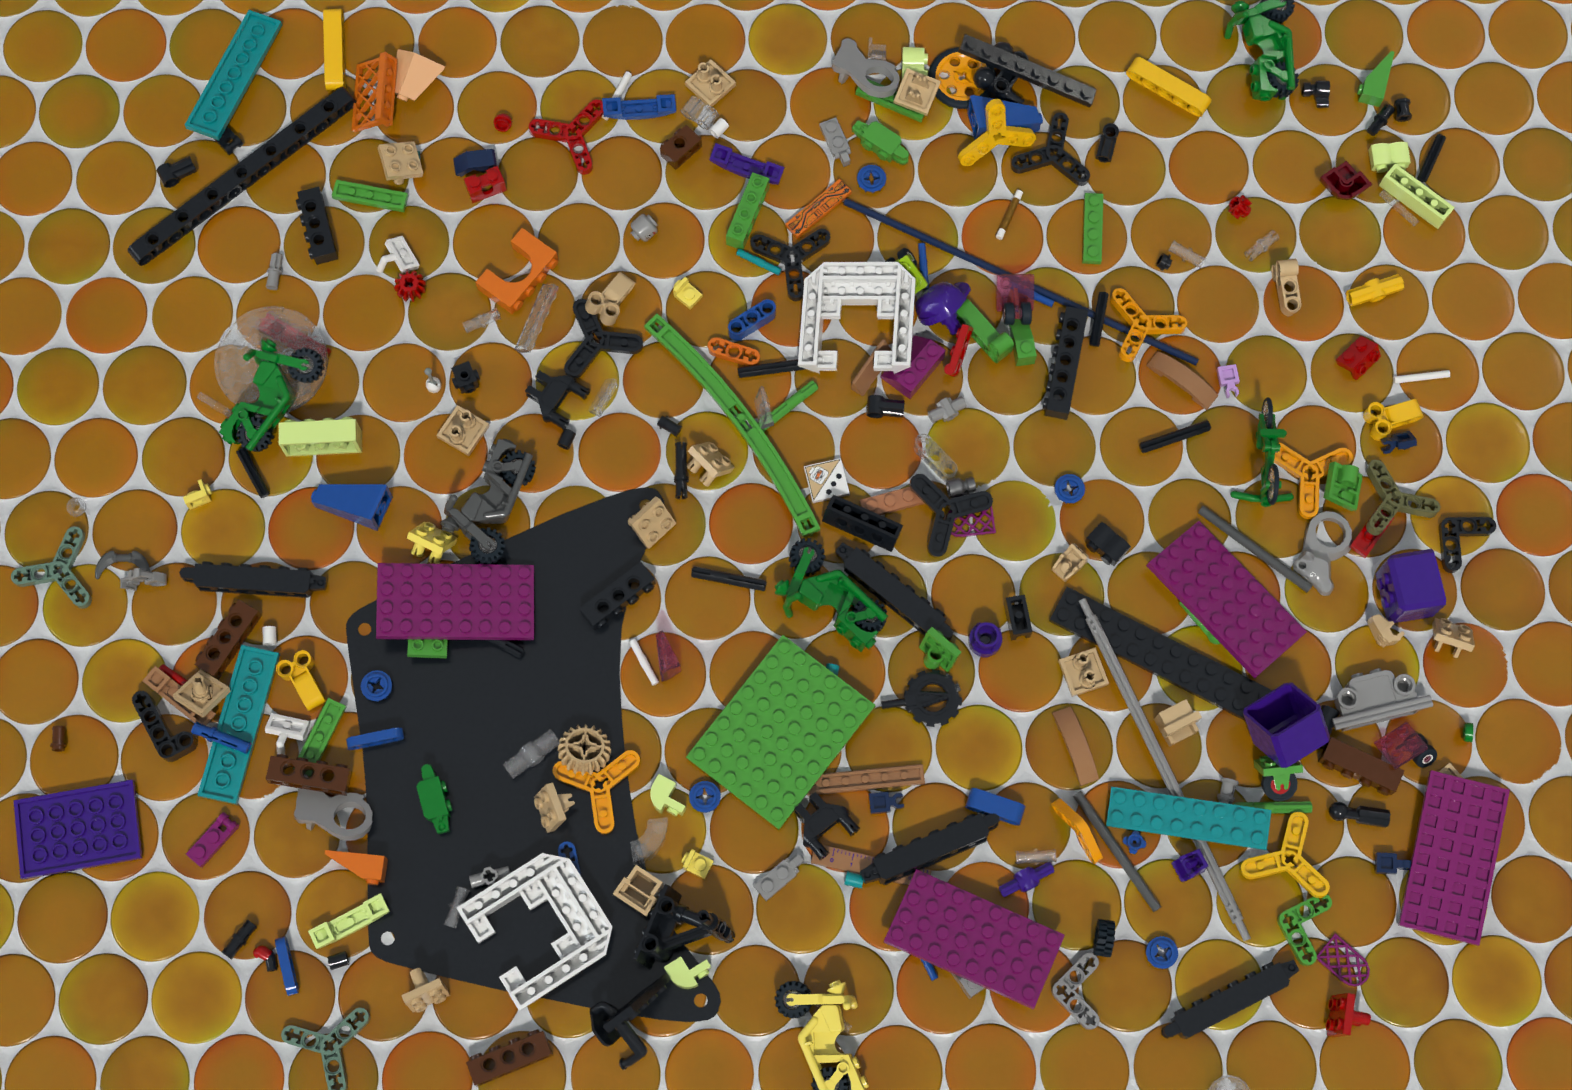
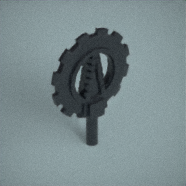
(916, 700)

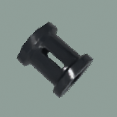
(1402, 109)

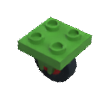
(1277, 782)

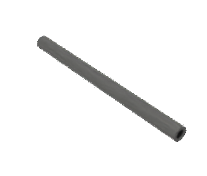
(1255, 549)
(1117, 851)

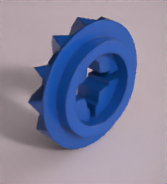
(877, 173)
(1074, 482)
(374, 677)
(698, 789)
(1164, 943)

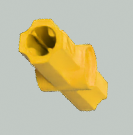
(1374, 290)

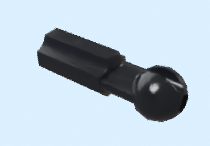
(1362, 814)

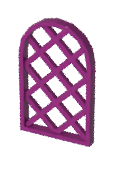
(966, 534)
(1337, 956)

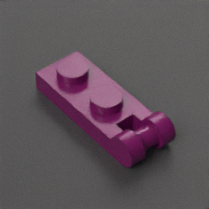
(212, 840)

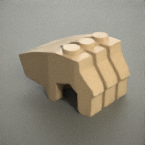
(1070, 562)
(1381, 631)

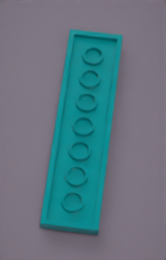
(233, 75)
(242, 719)
(1189, 818)

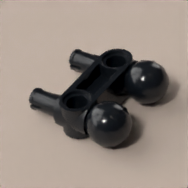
(986, 79)

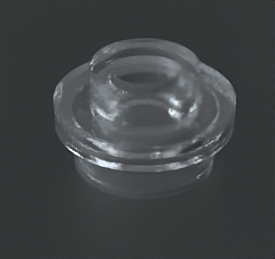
(72, 503)

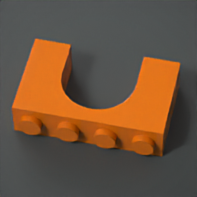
(512, 294)

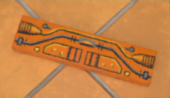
(818, 208)

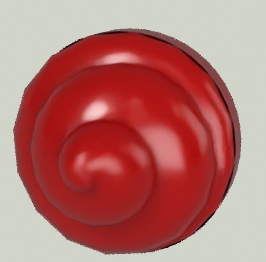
(502, 122)

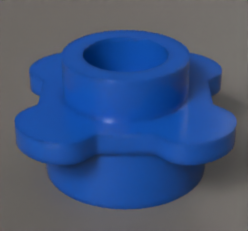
(1135, 836)

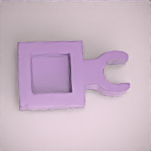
(1228, 377)

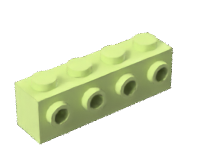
(1416, 196)

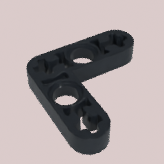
(1458, 530)

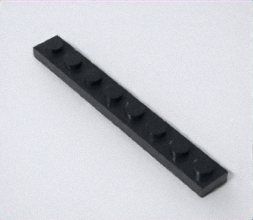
(1027, 70)

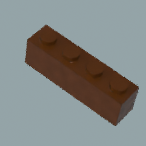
(1361, 766)

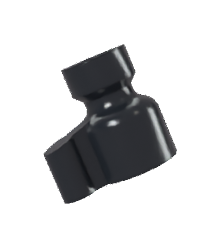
(1320, 90)

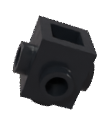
(465, 378)

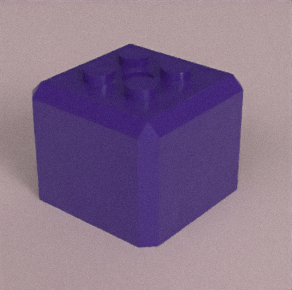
(1410, 586)
(1286, 725)

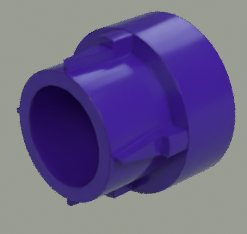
(989, 630)

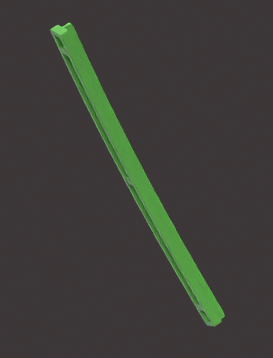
(754, 437)

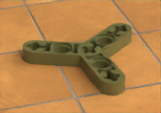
(1401, 498)

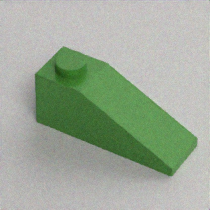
(1375, 84)
(1024, 344)

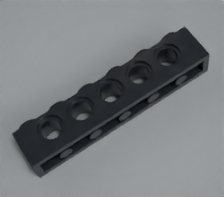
(1076, 318)

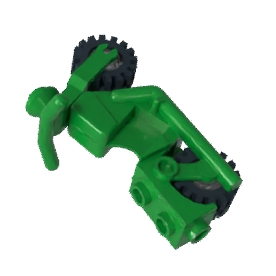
(1275, 40)
(275, 395)
(833, 590)

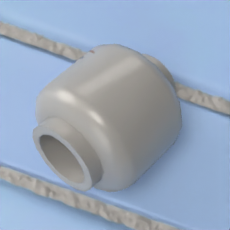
(644, 227)

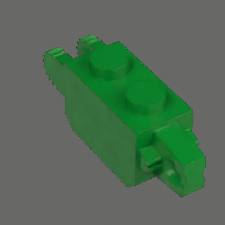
(433, 799)

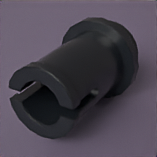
(668, 425)

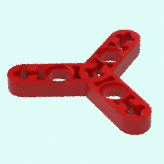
(565, 129)

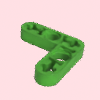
(1296, 920)

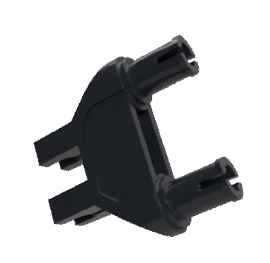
(553, 395)
(821, 821)

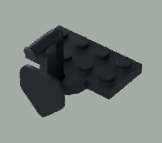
(611, 1024)

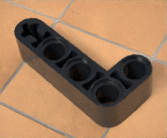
(160, 725)

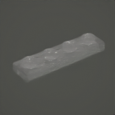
(536, 318)

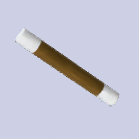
(1009, 214)

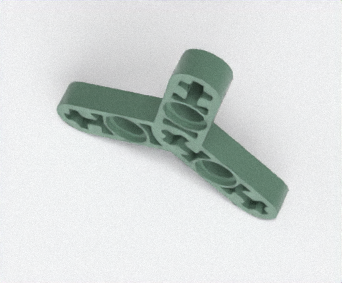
(51, 573)
(320, 1044)

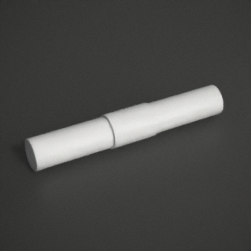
(643, 662)

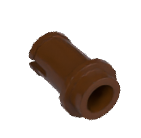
(58, 738)

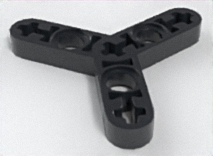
(1046, 159)
(784, 256)

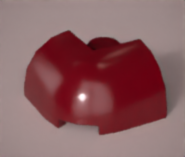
(1345, 182)

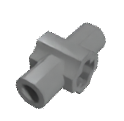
(947, 409)
(480, 879)

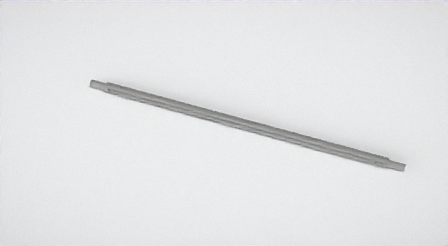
(1160, 761)

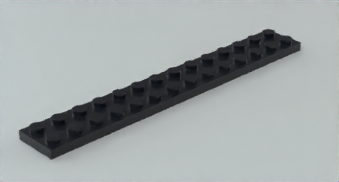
(1161, 655)

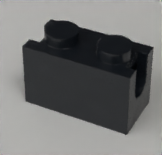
(1017, 617)

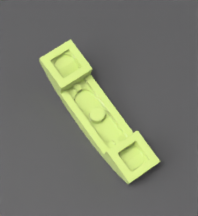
(349, 922)

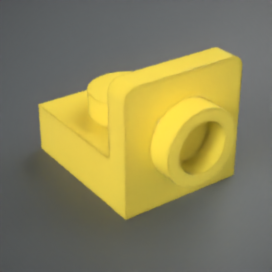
(686, 293)
(198, 498)
(697, 864)

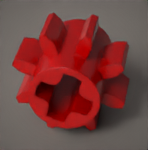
(1240, 207)

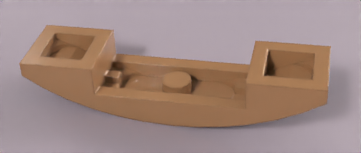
(1184, 378)
(166, 688)
(1076, 745)

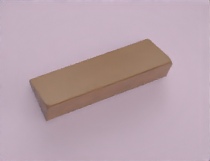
(867, 374)

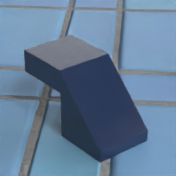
(474, 160)

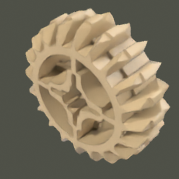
(598, 750)

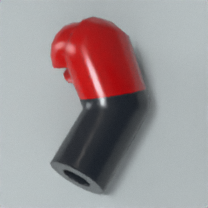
(267, 955)

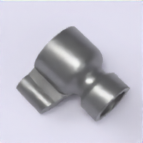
(957, 487)

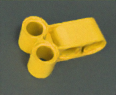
(1391, 417)
(302, 679)

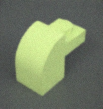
(661, 796)
(682, 976)

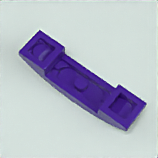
(743, 165)

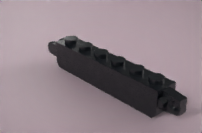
(253, 580)
(892, 592)
(930, 849)
(1234, 999)

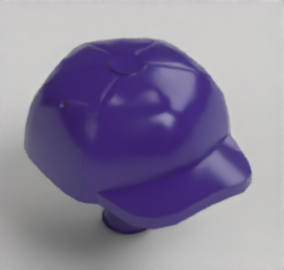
(941, 303)

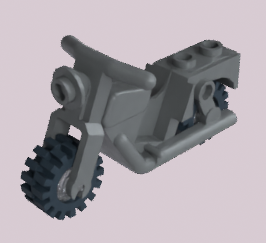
(494, 505)

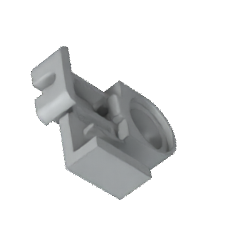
(149, 578)

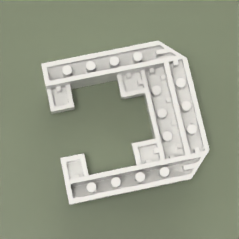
(857, 284)
(560, 883)

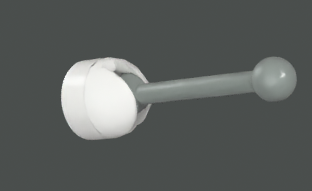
(432, 381)

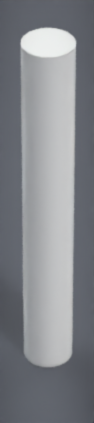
(624, 81)
(1421, 376)

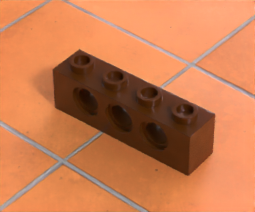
(227, 650)
(338, 785)
(477, 1062)

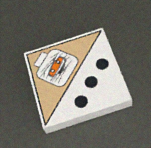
(825, 480)

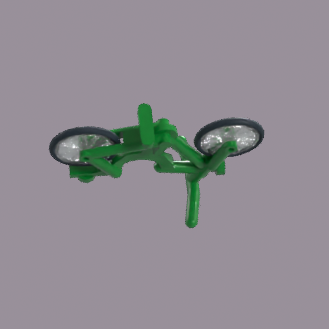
(1268, 442)

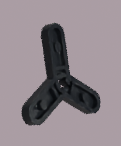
(609, 341)
(936, 500)

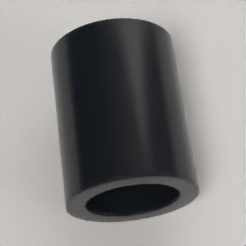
(566, 439)
(338, 960)

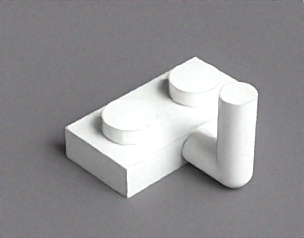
(400, 254)
(286, 728)

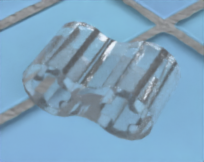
(699, 112)

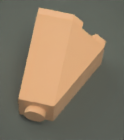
(414, 74)

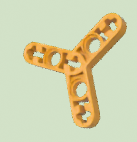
(1148, 320)

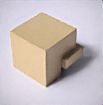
(1177, 722)
(639, 890)

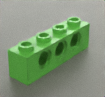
(747, 211)

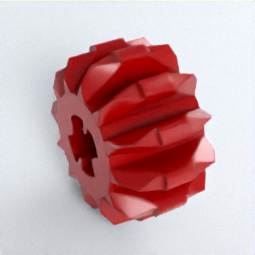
(410, 279)

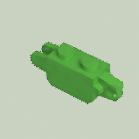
(881, 141)

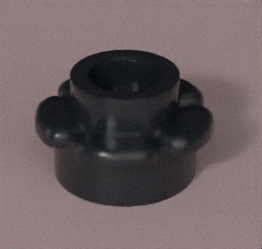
(1164, 261)

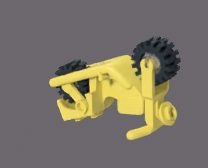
(820, 1033)

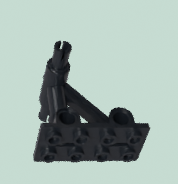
(657, 935)

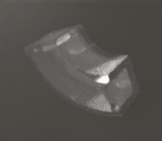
(650, 842)

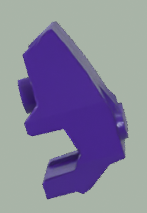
(1190, 865)

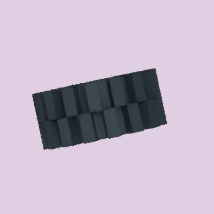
(1104, 938)

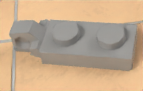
(836, 140)
(778, 877)

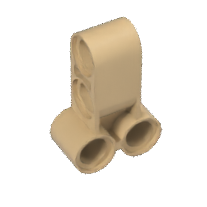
(1286, 273)
(610, 299)

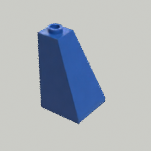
(1016, 115)
(355, 502)

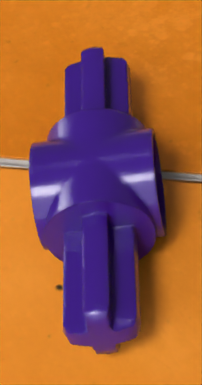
(1026, 879)

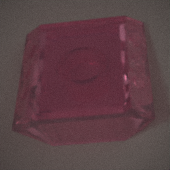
(668, 661)

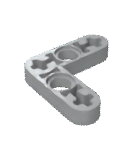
(1072, 986)

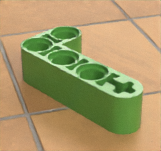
(987, 337)

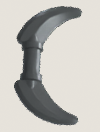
(112, 557)

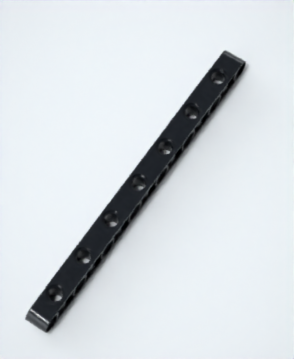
(231, 184)

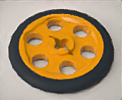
(942, 64)

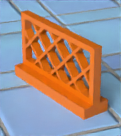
(383, 93)

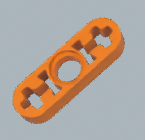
(722, 343)

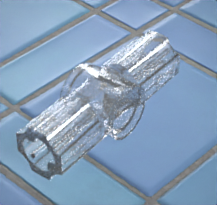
(531, 754)

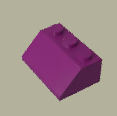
(924, 359)

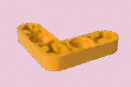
(1080, 827)

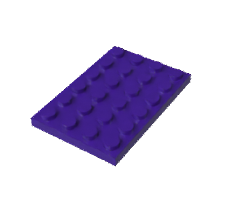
(77, 829)

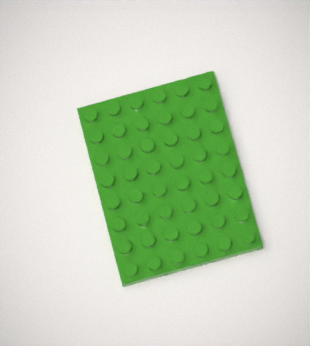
(780, 732)

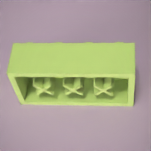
(320, 437)

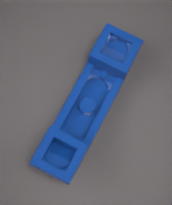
(639, 109)

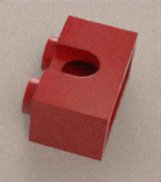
(475, 184)

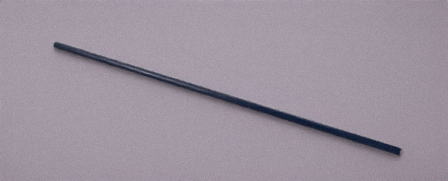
(998, 271)

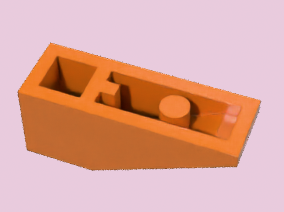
(366, 866)

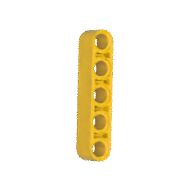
(334, 49)
(1168, 86)

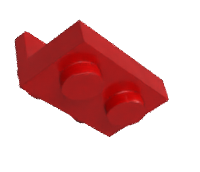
(1359, 356)

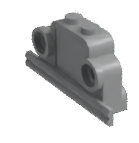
(1377, 699)

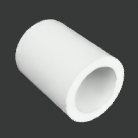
(718, 128)
(269, 636)

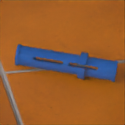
(213, 734)

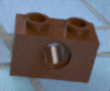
(677, 156)

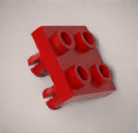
(1343, 1015)

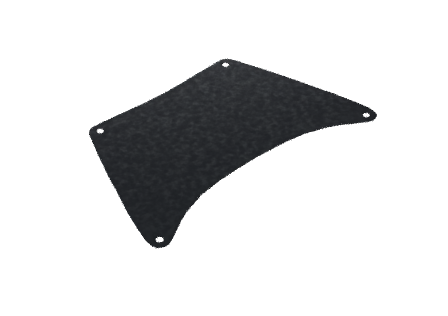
(468, 721)

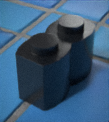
(1107, 544)

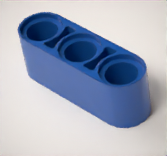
(754, 312)
(987, 803)

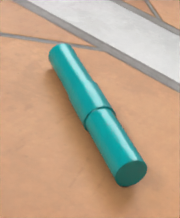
(759, 262)

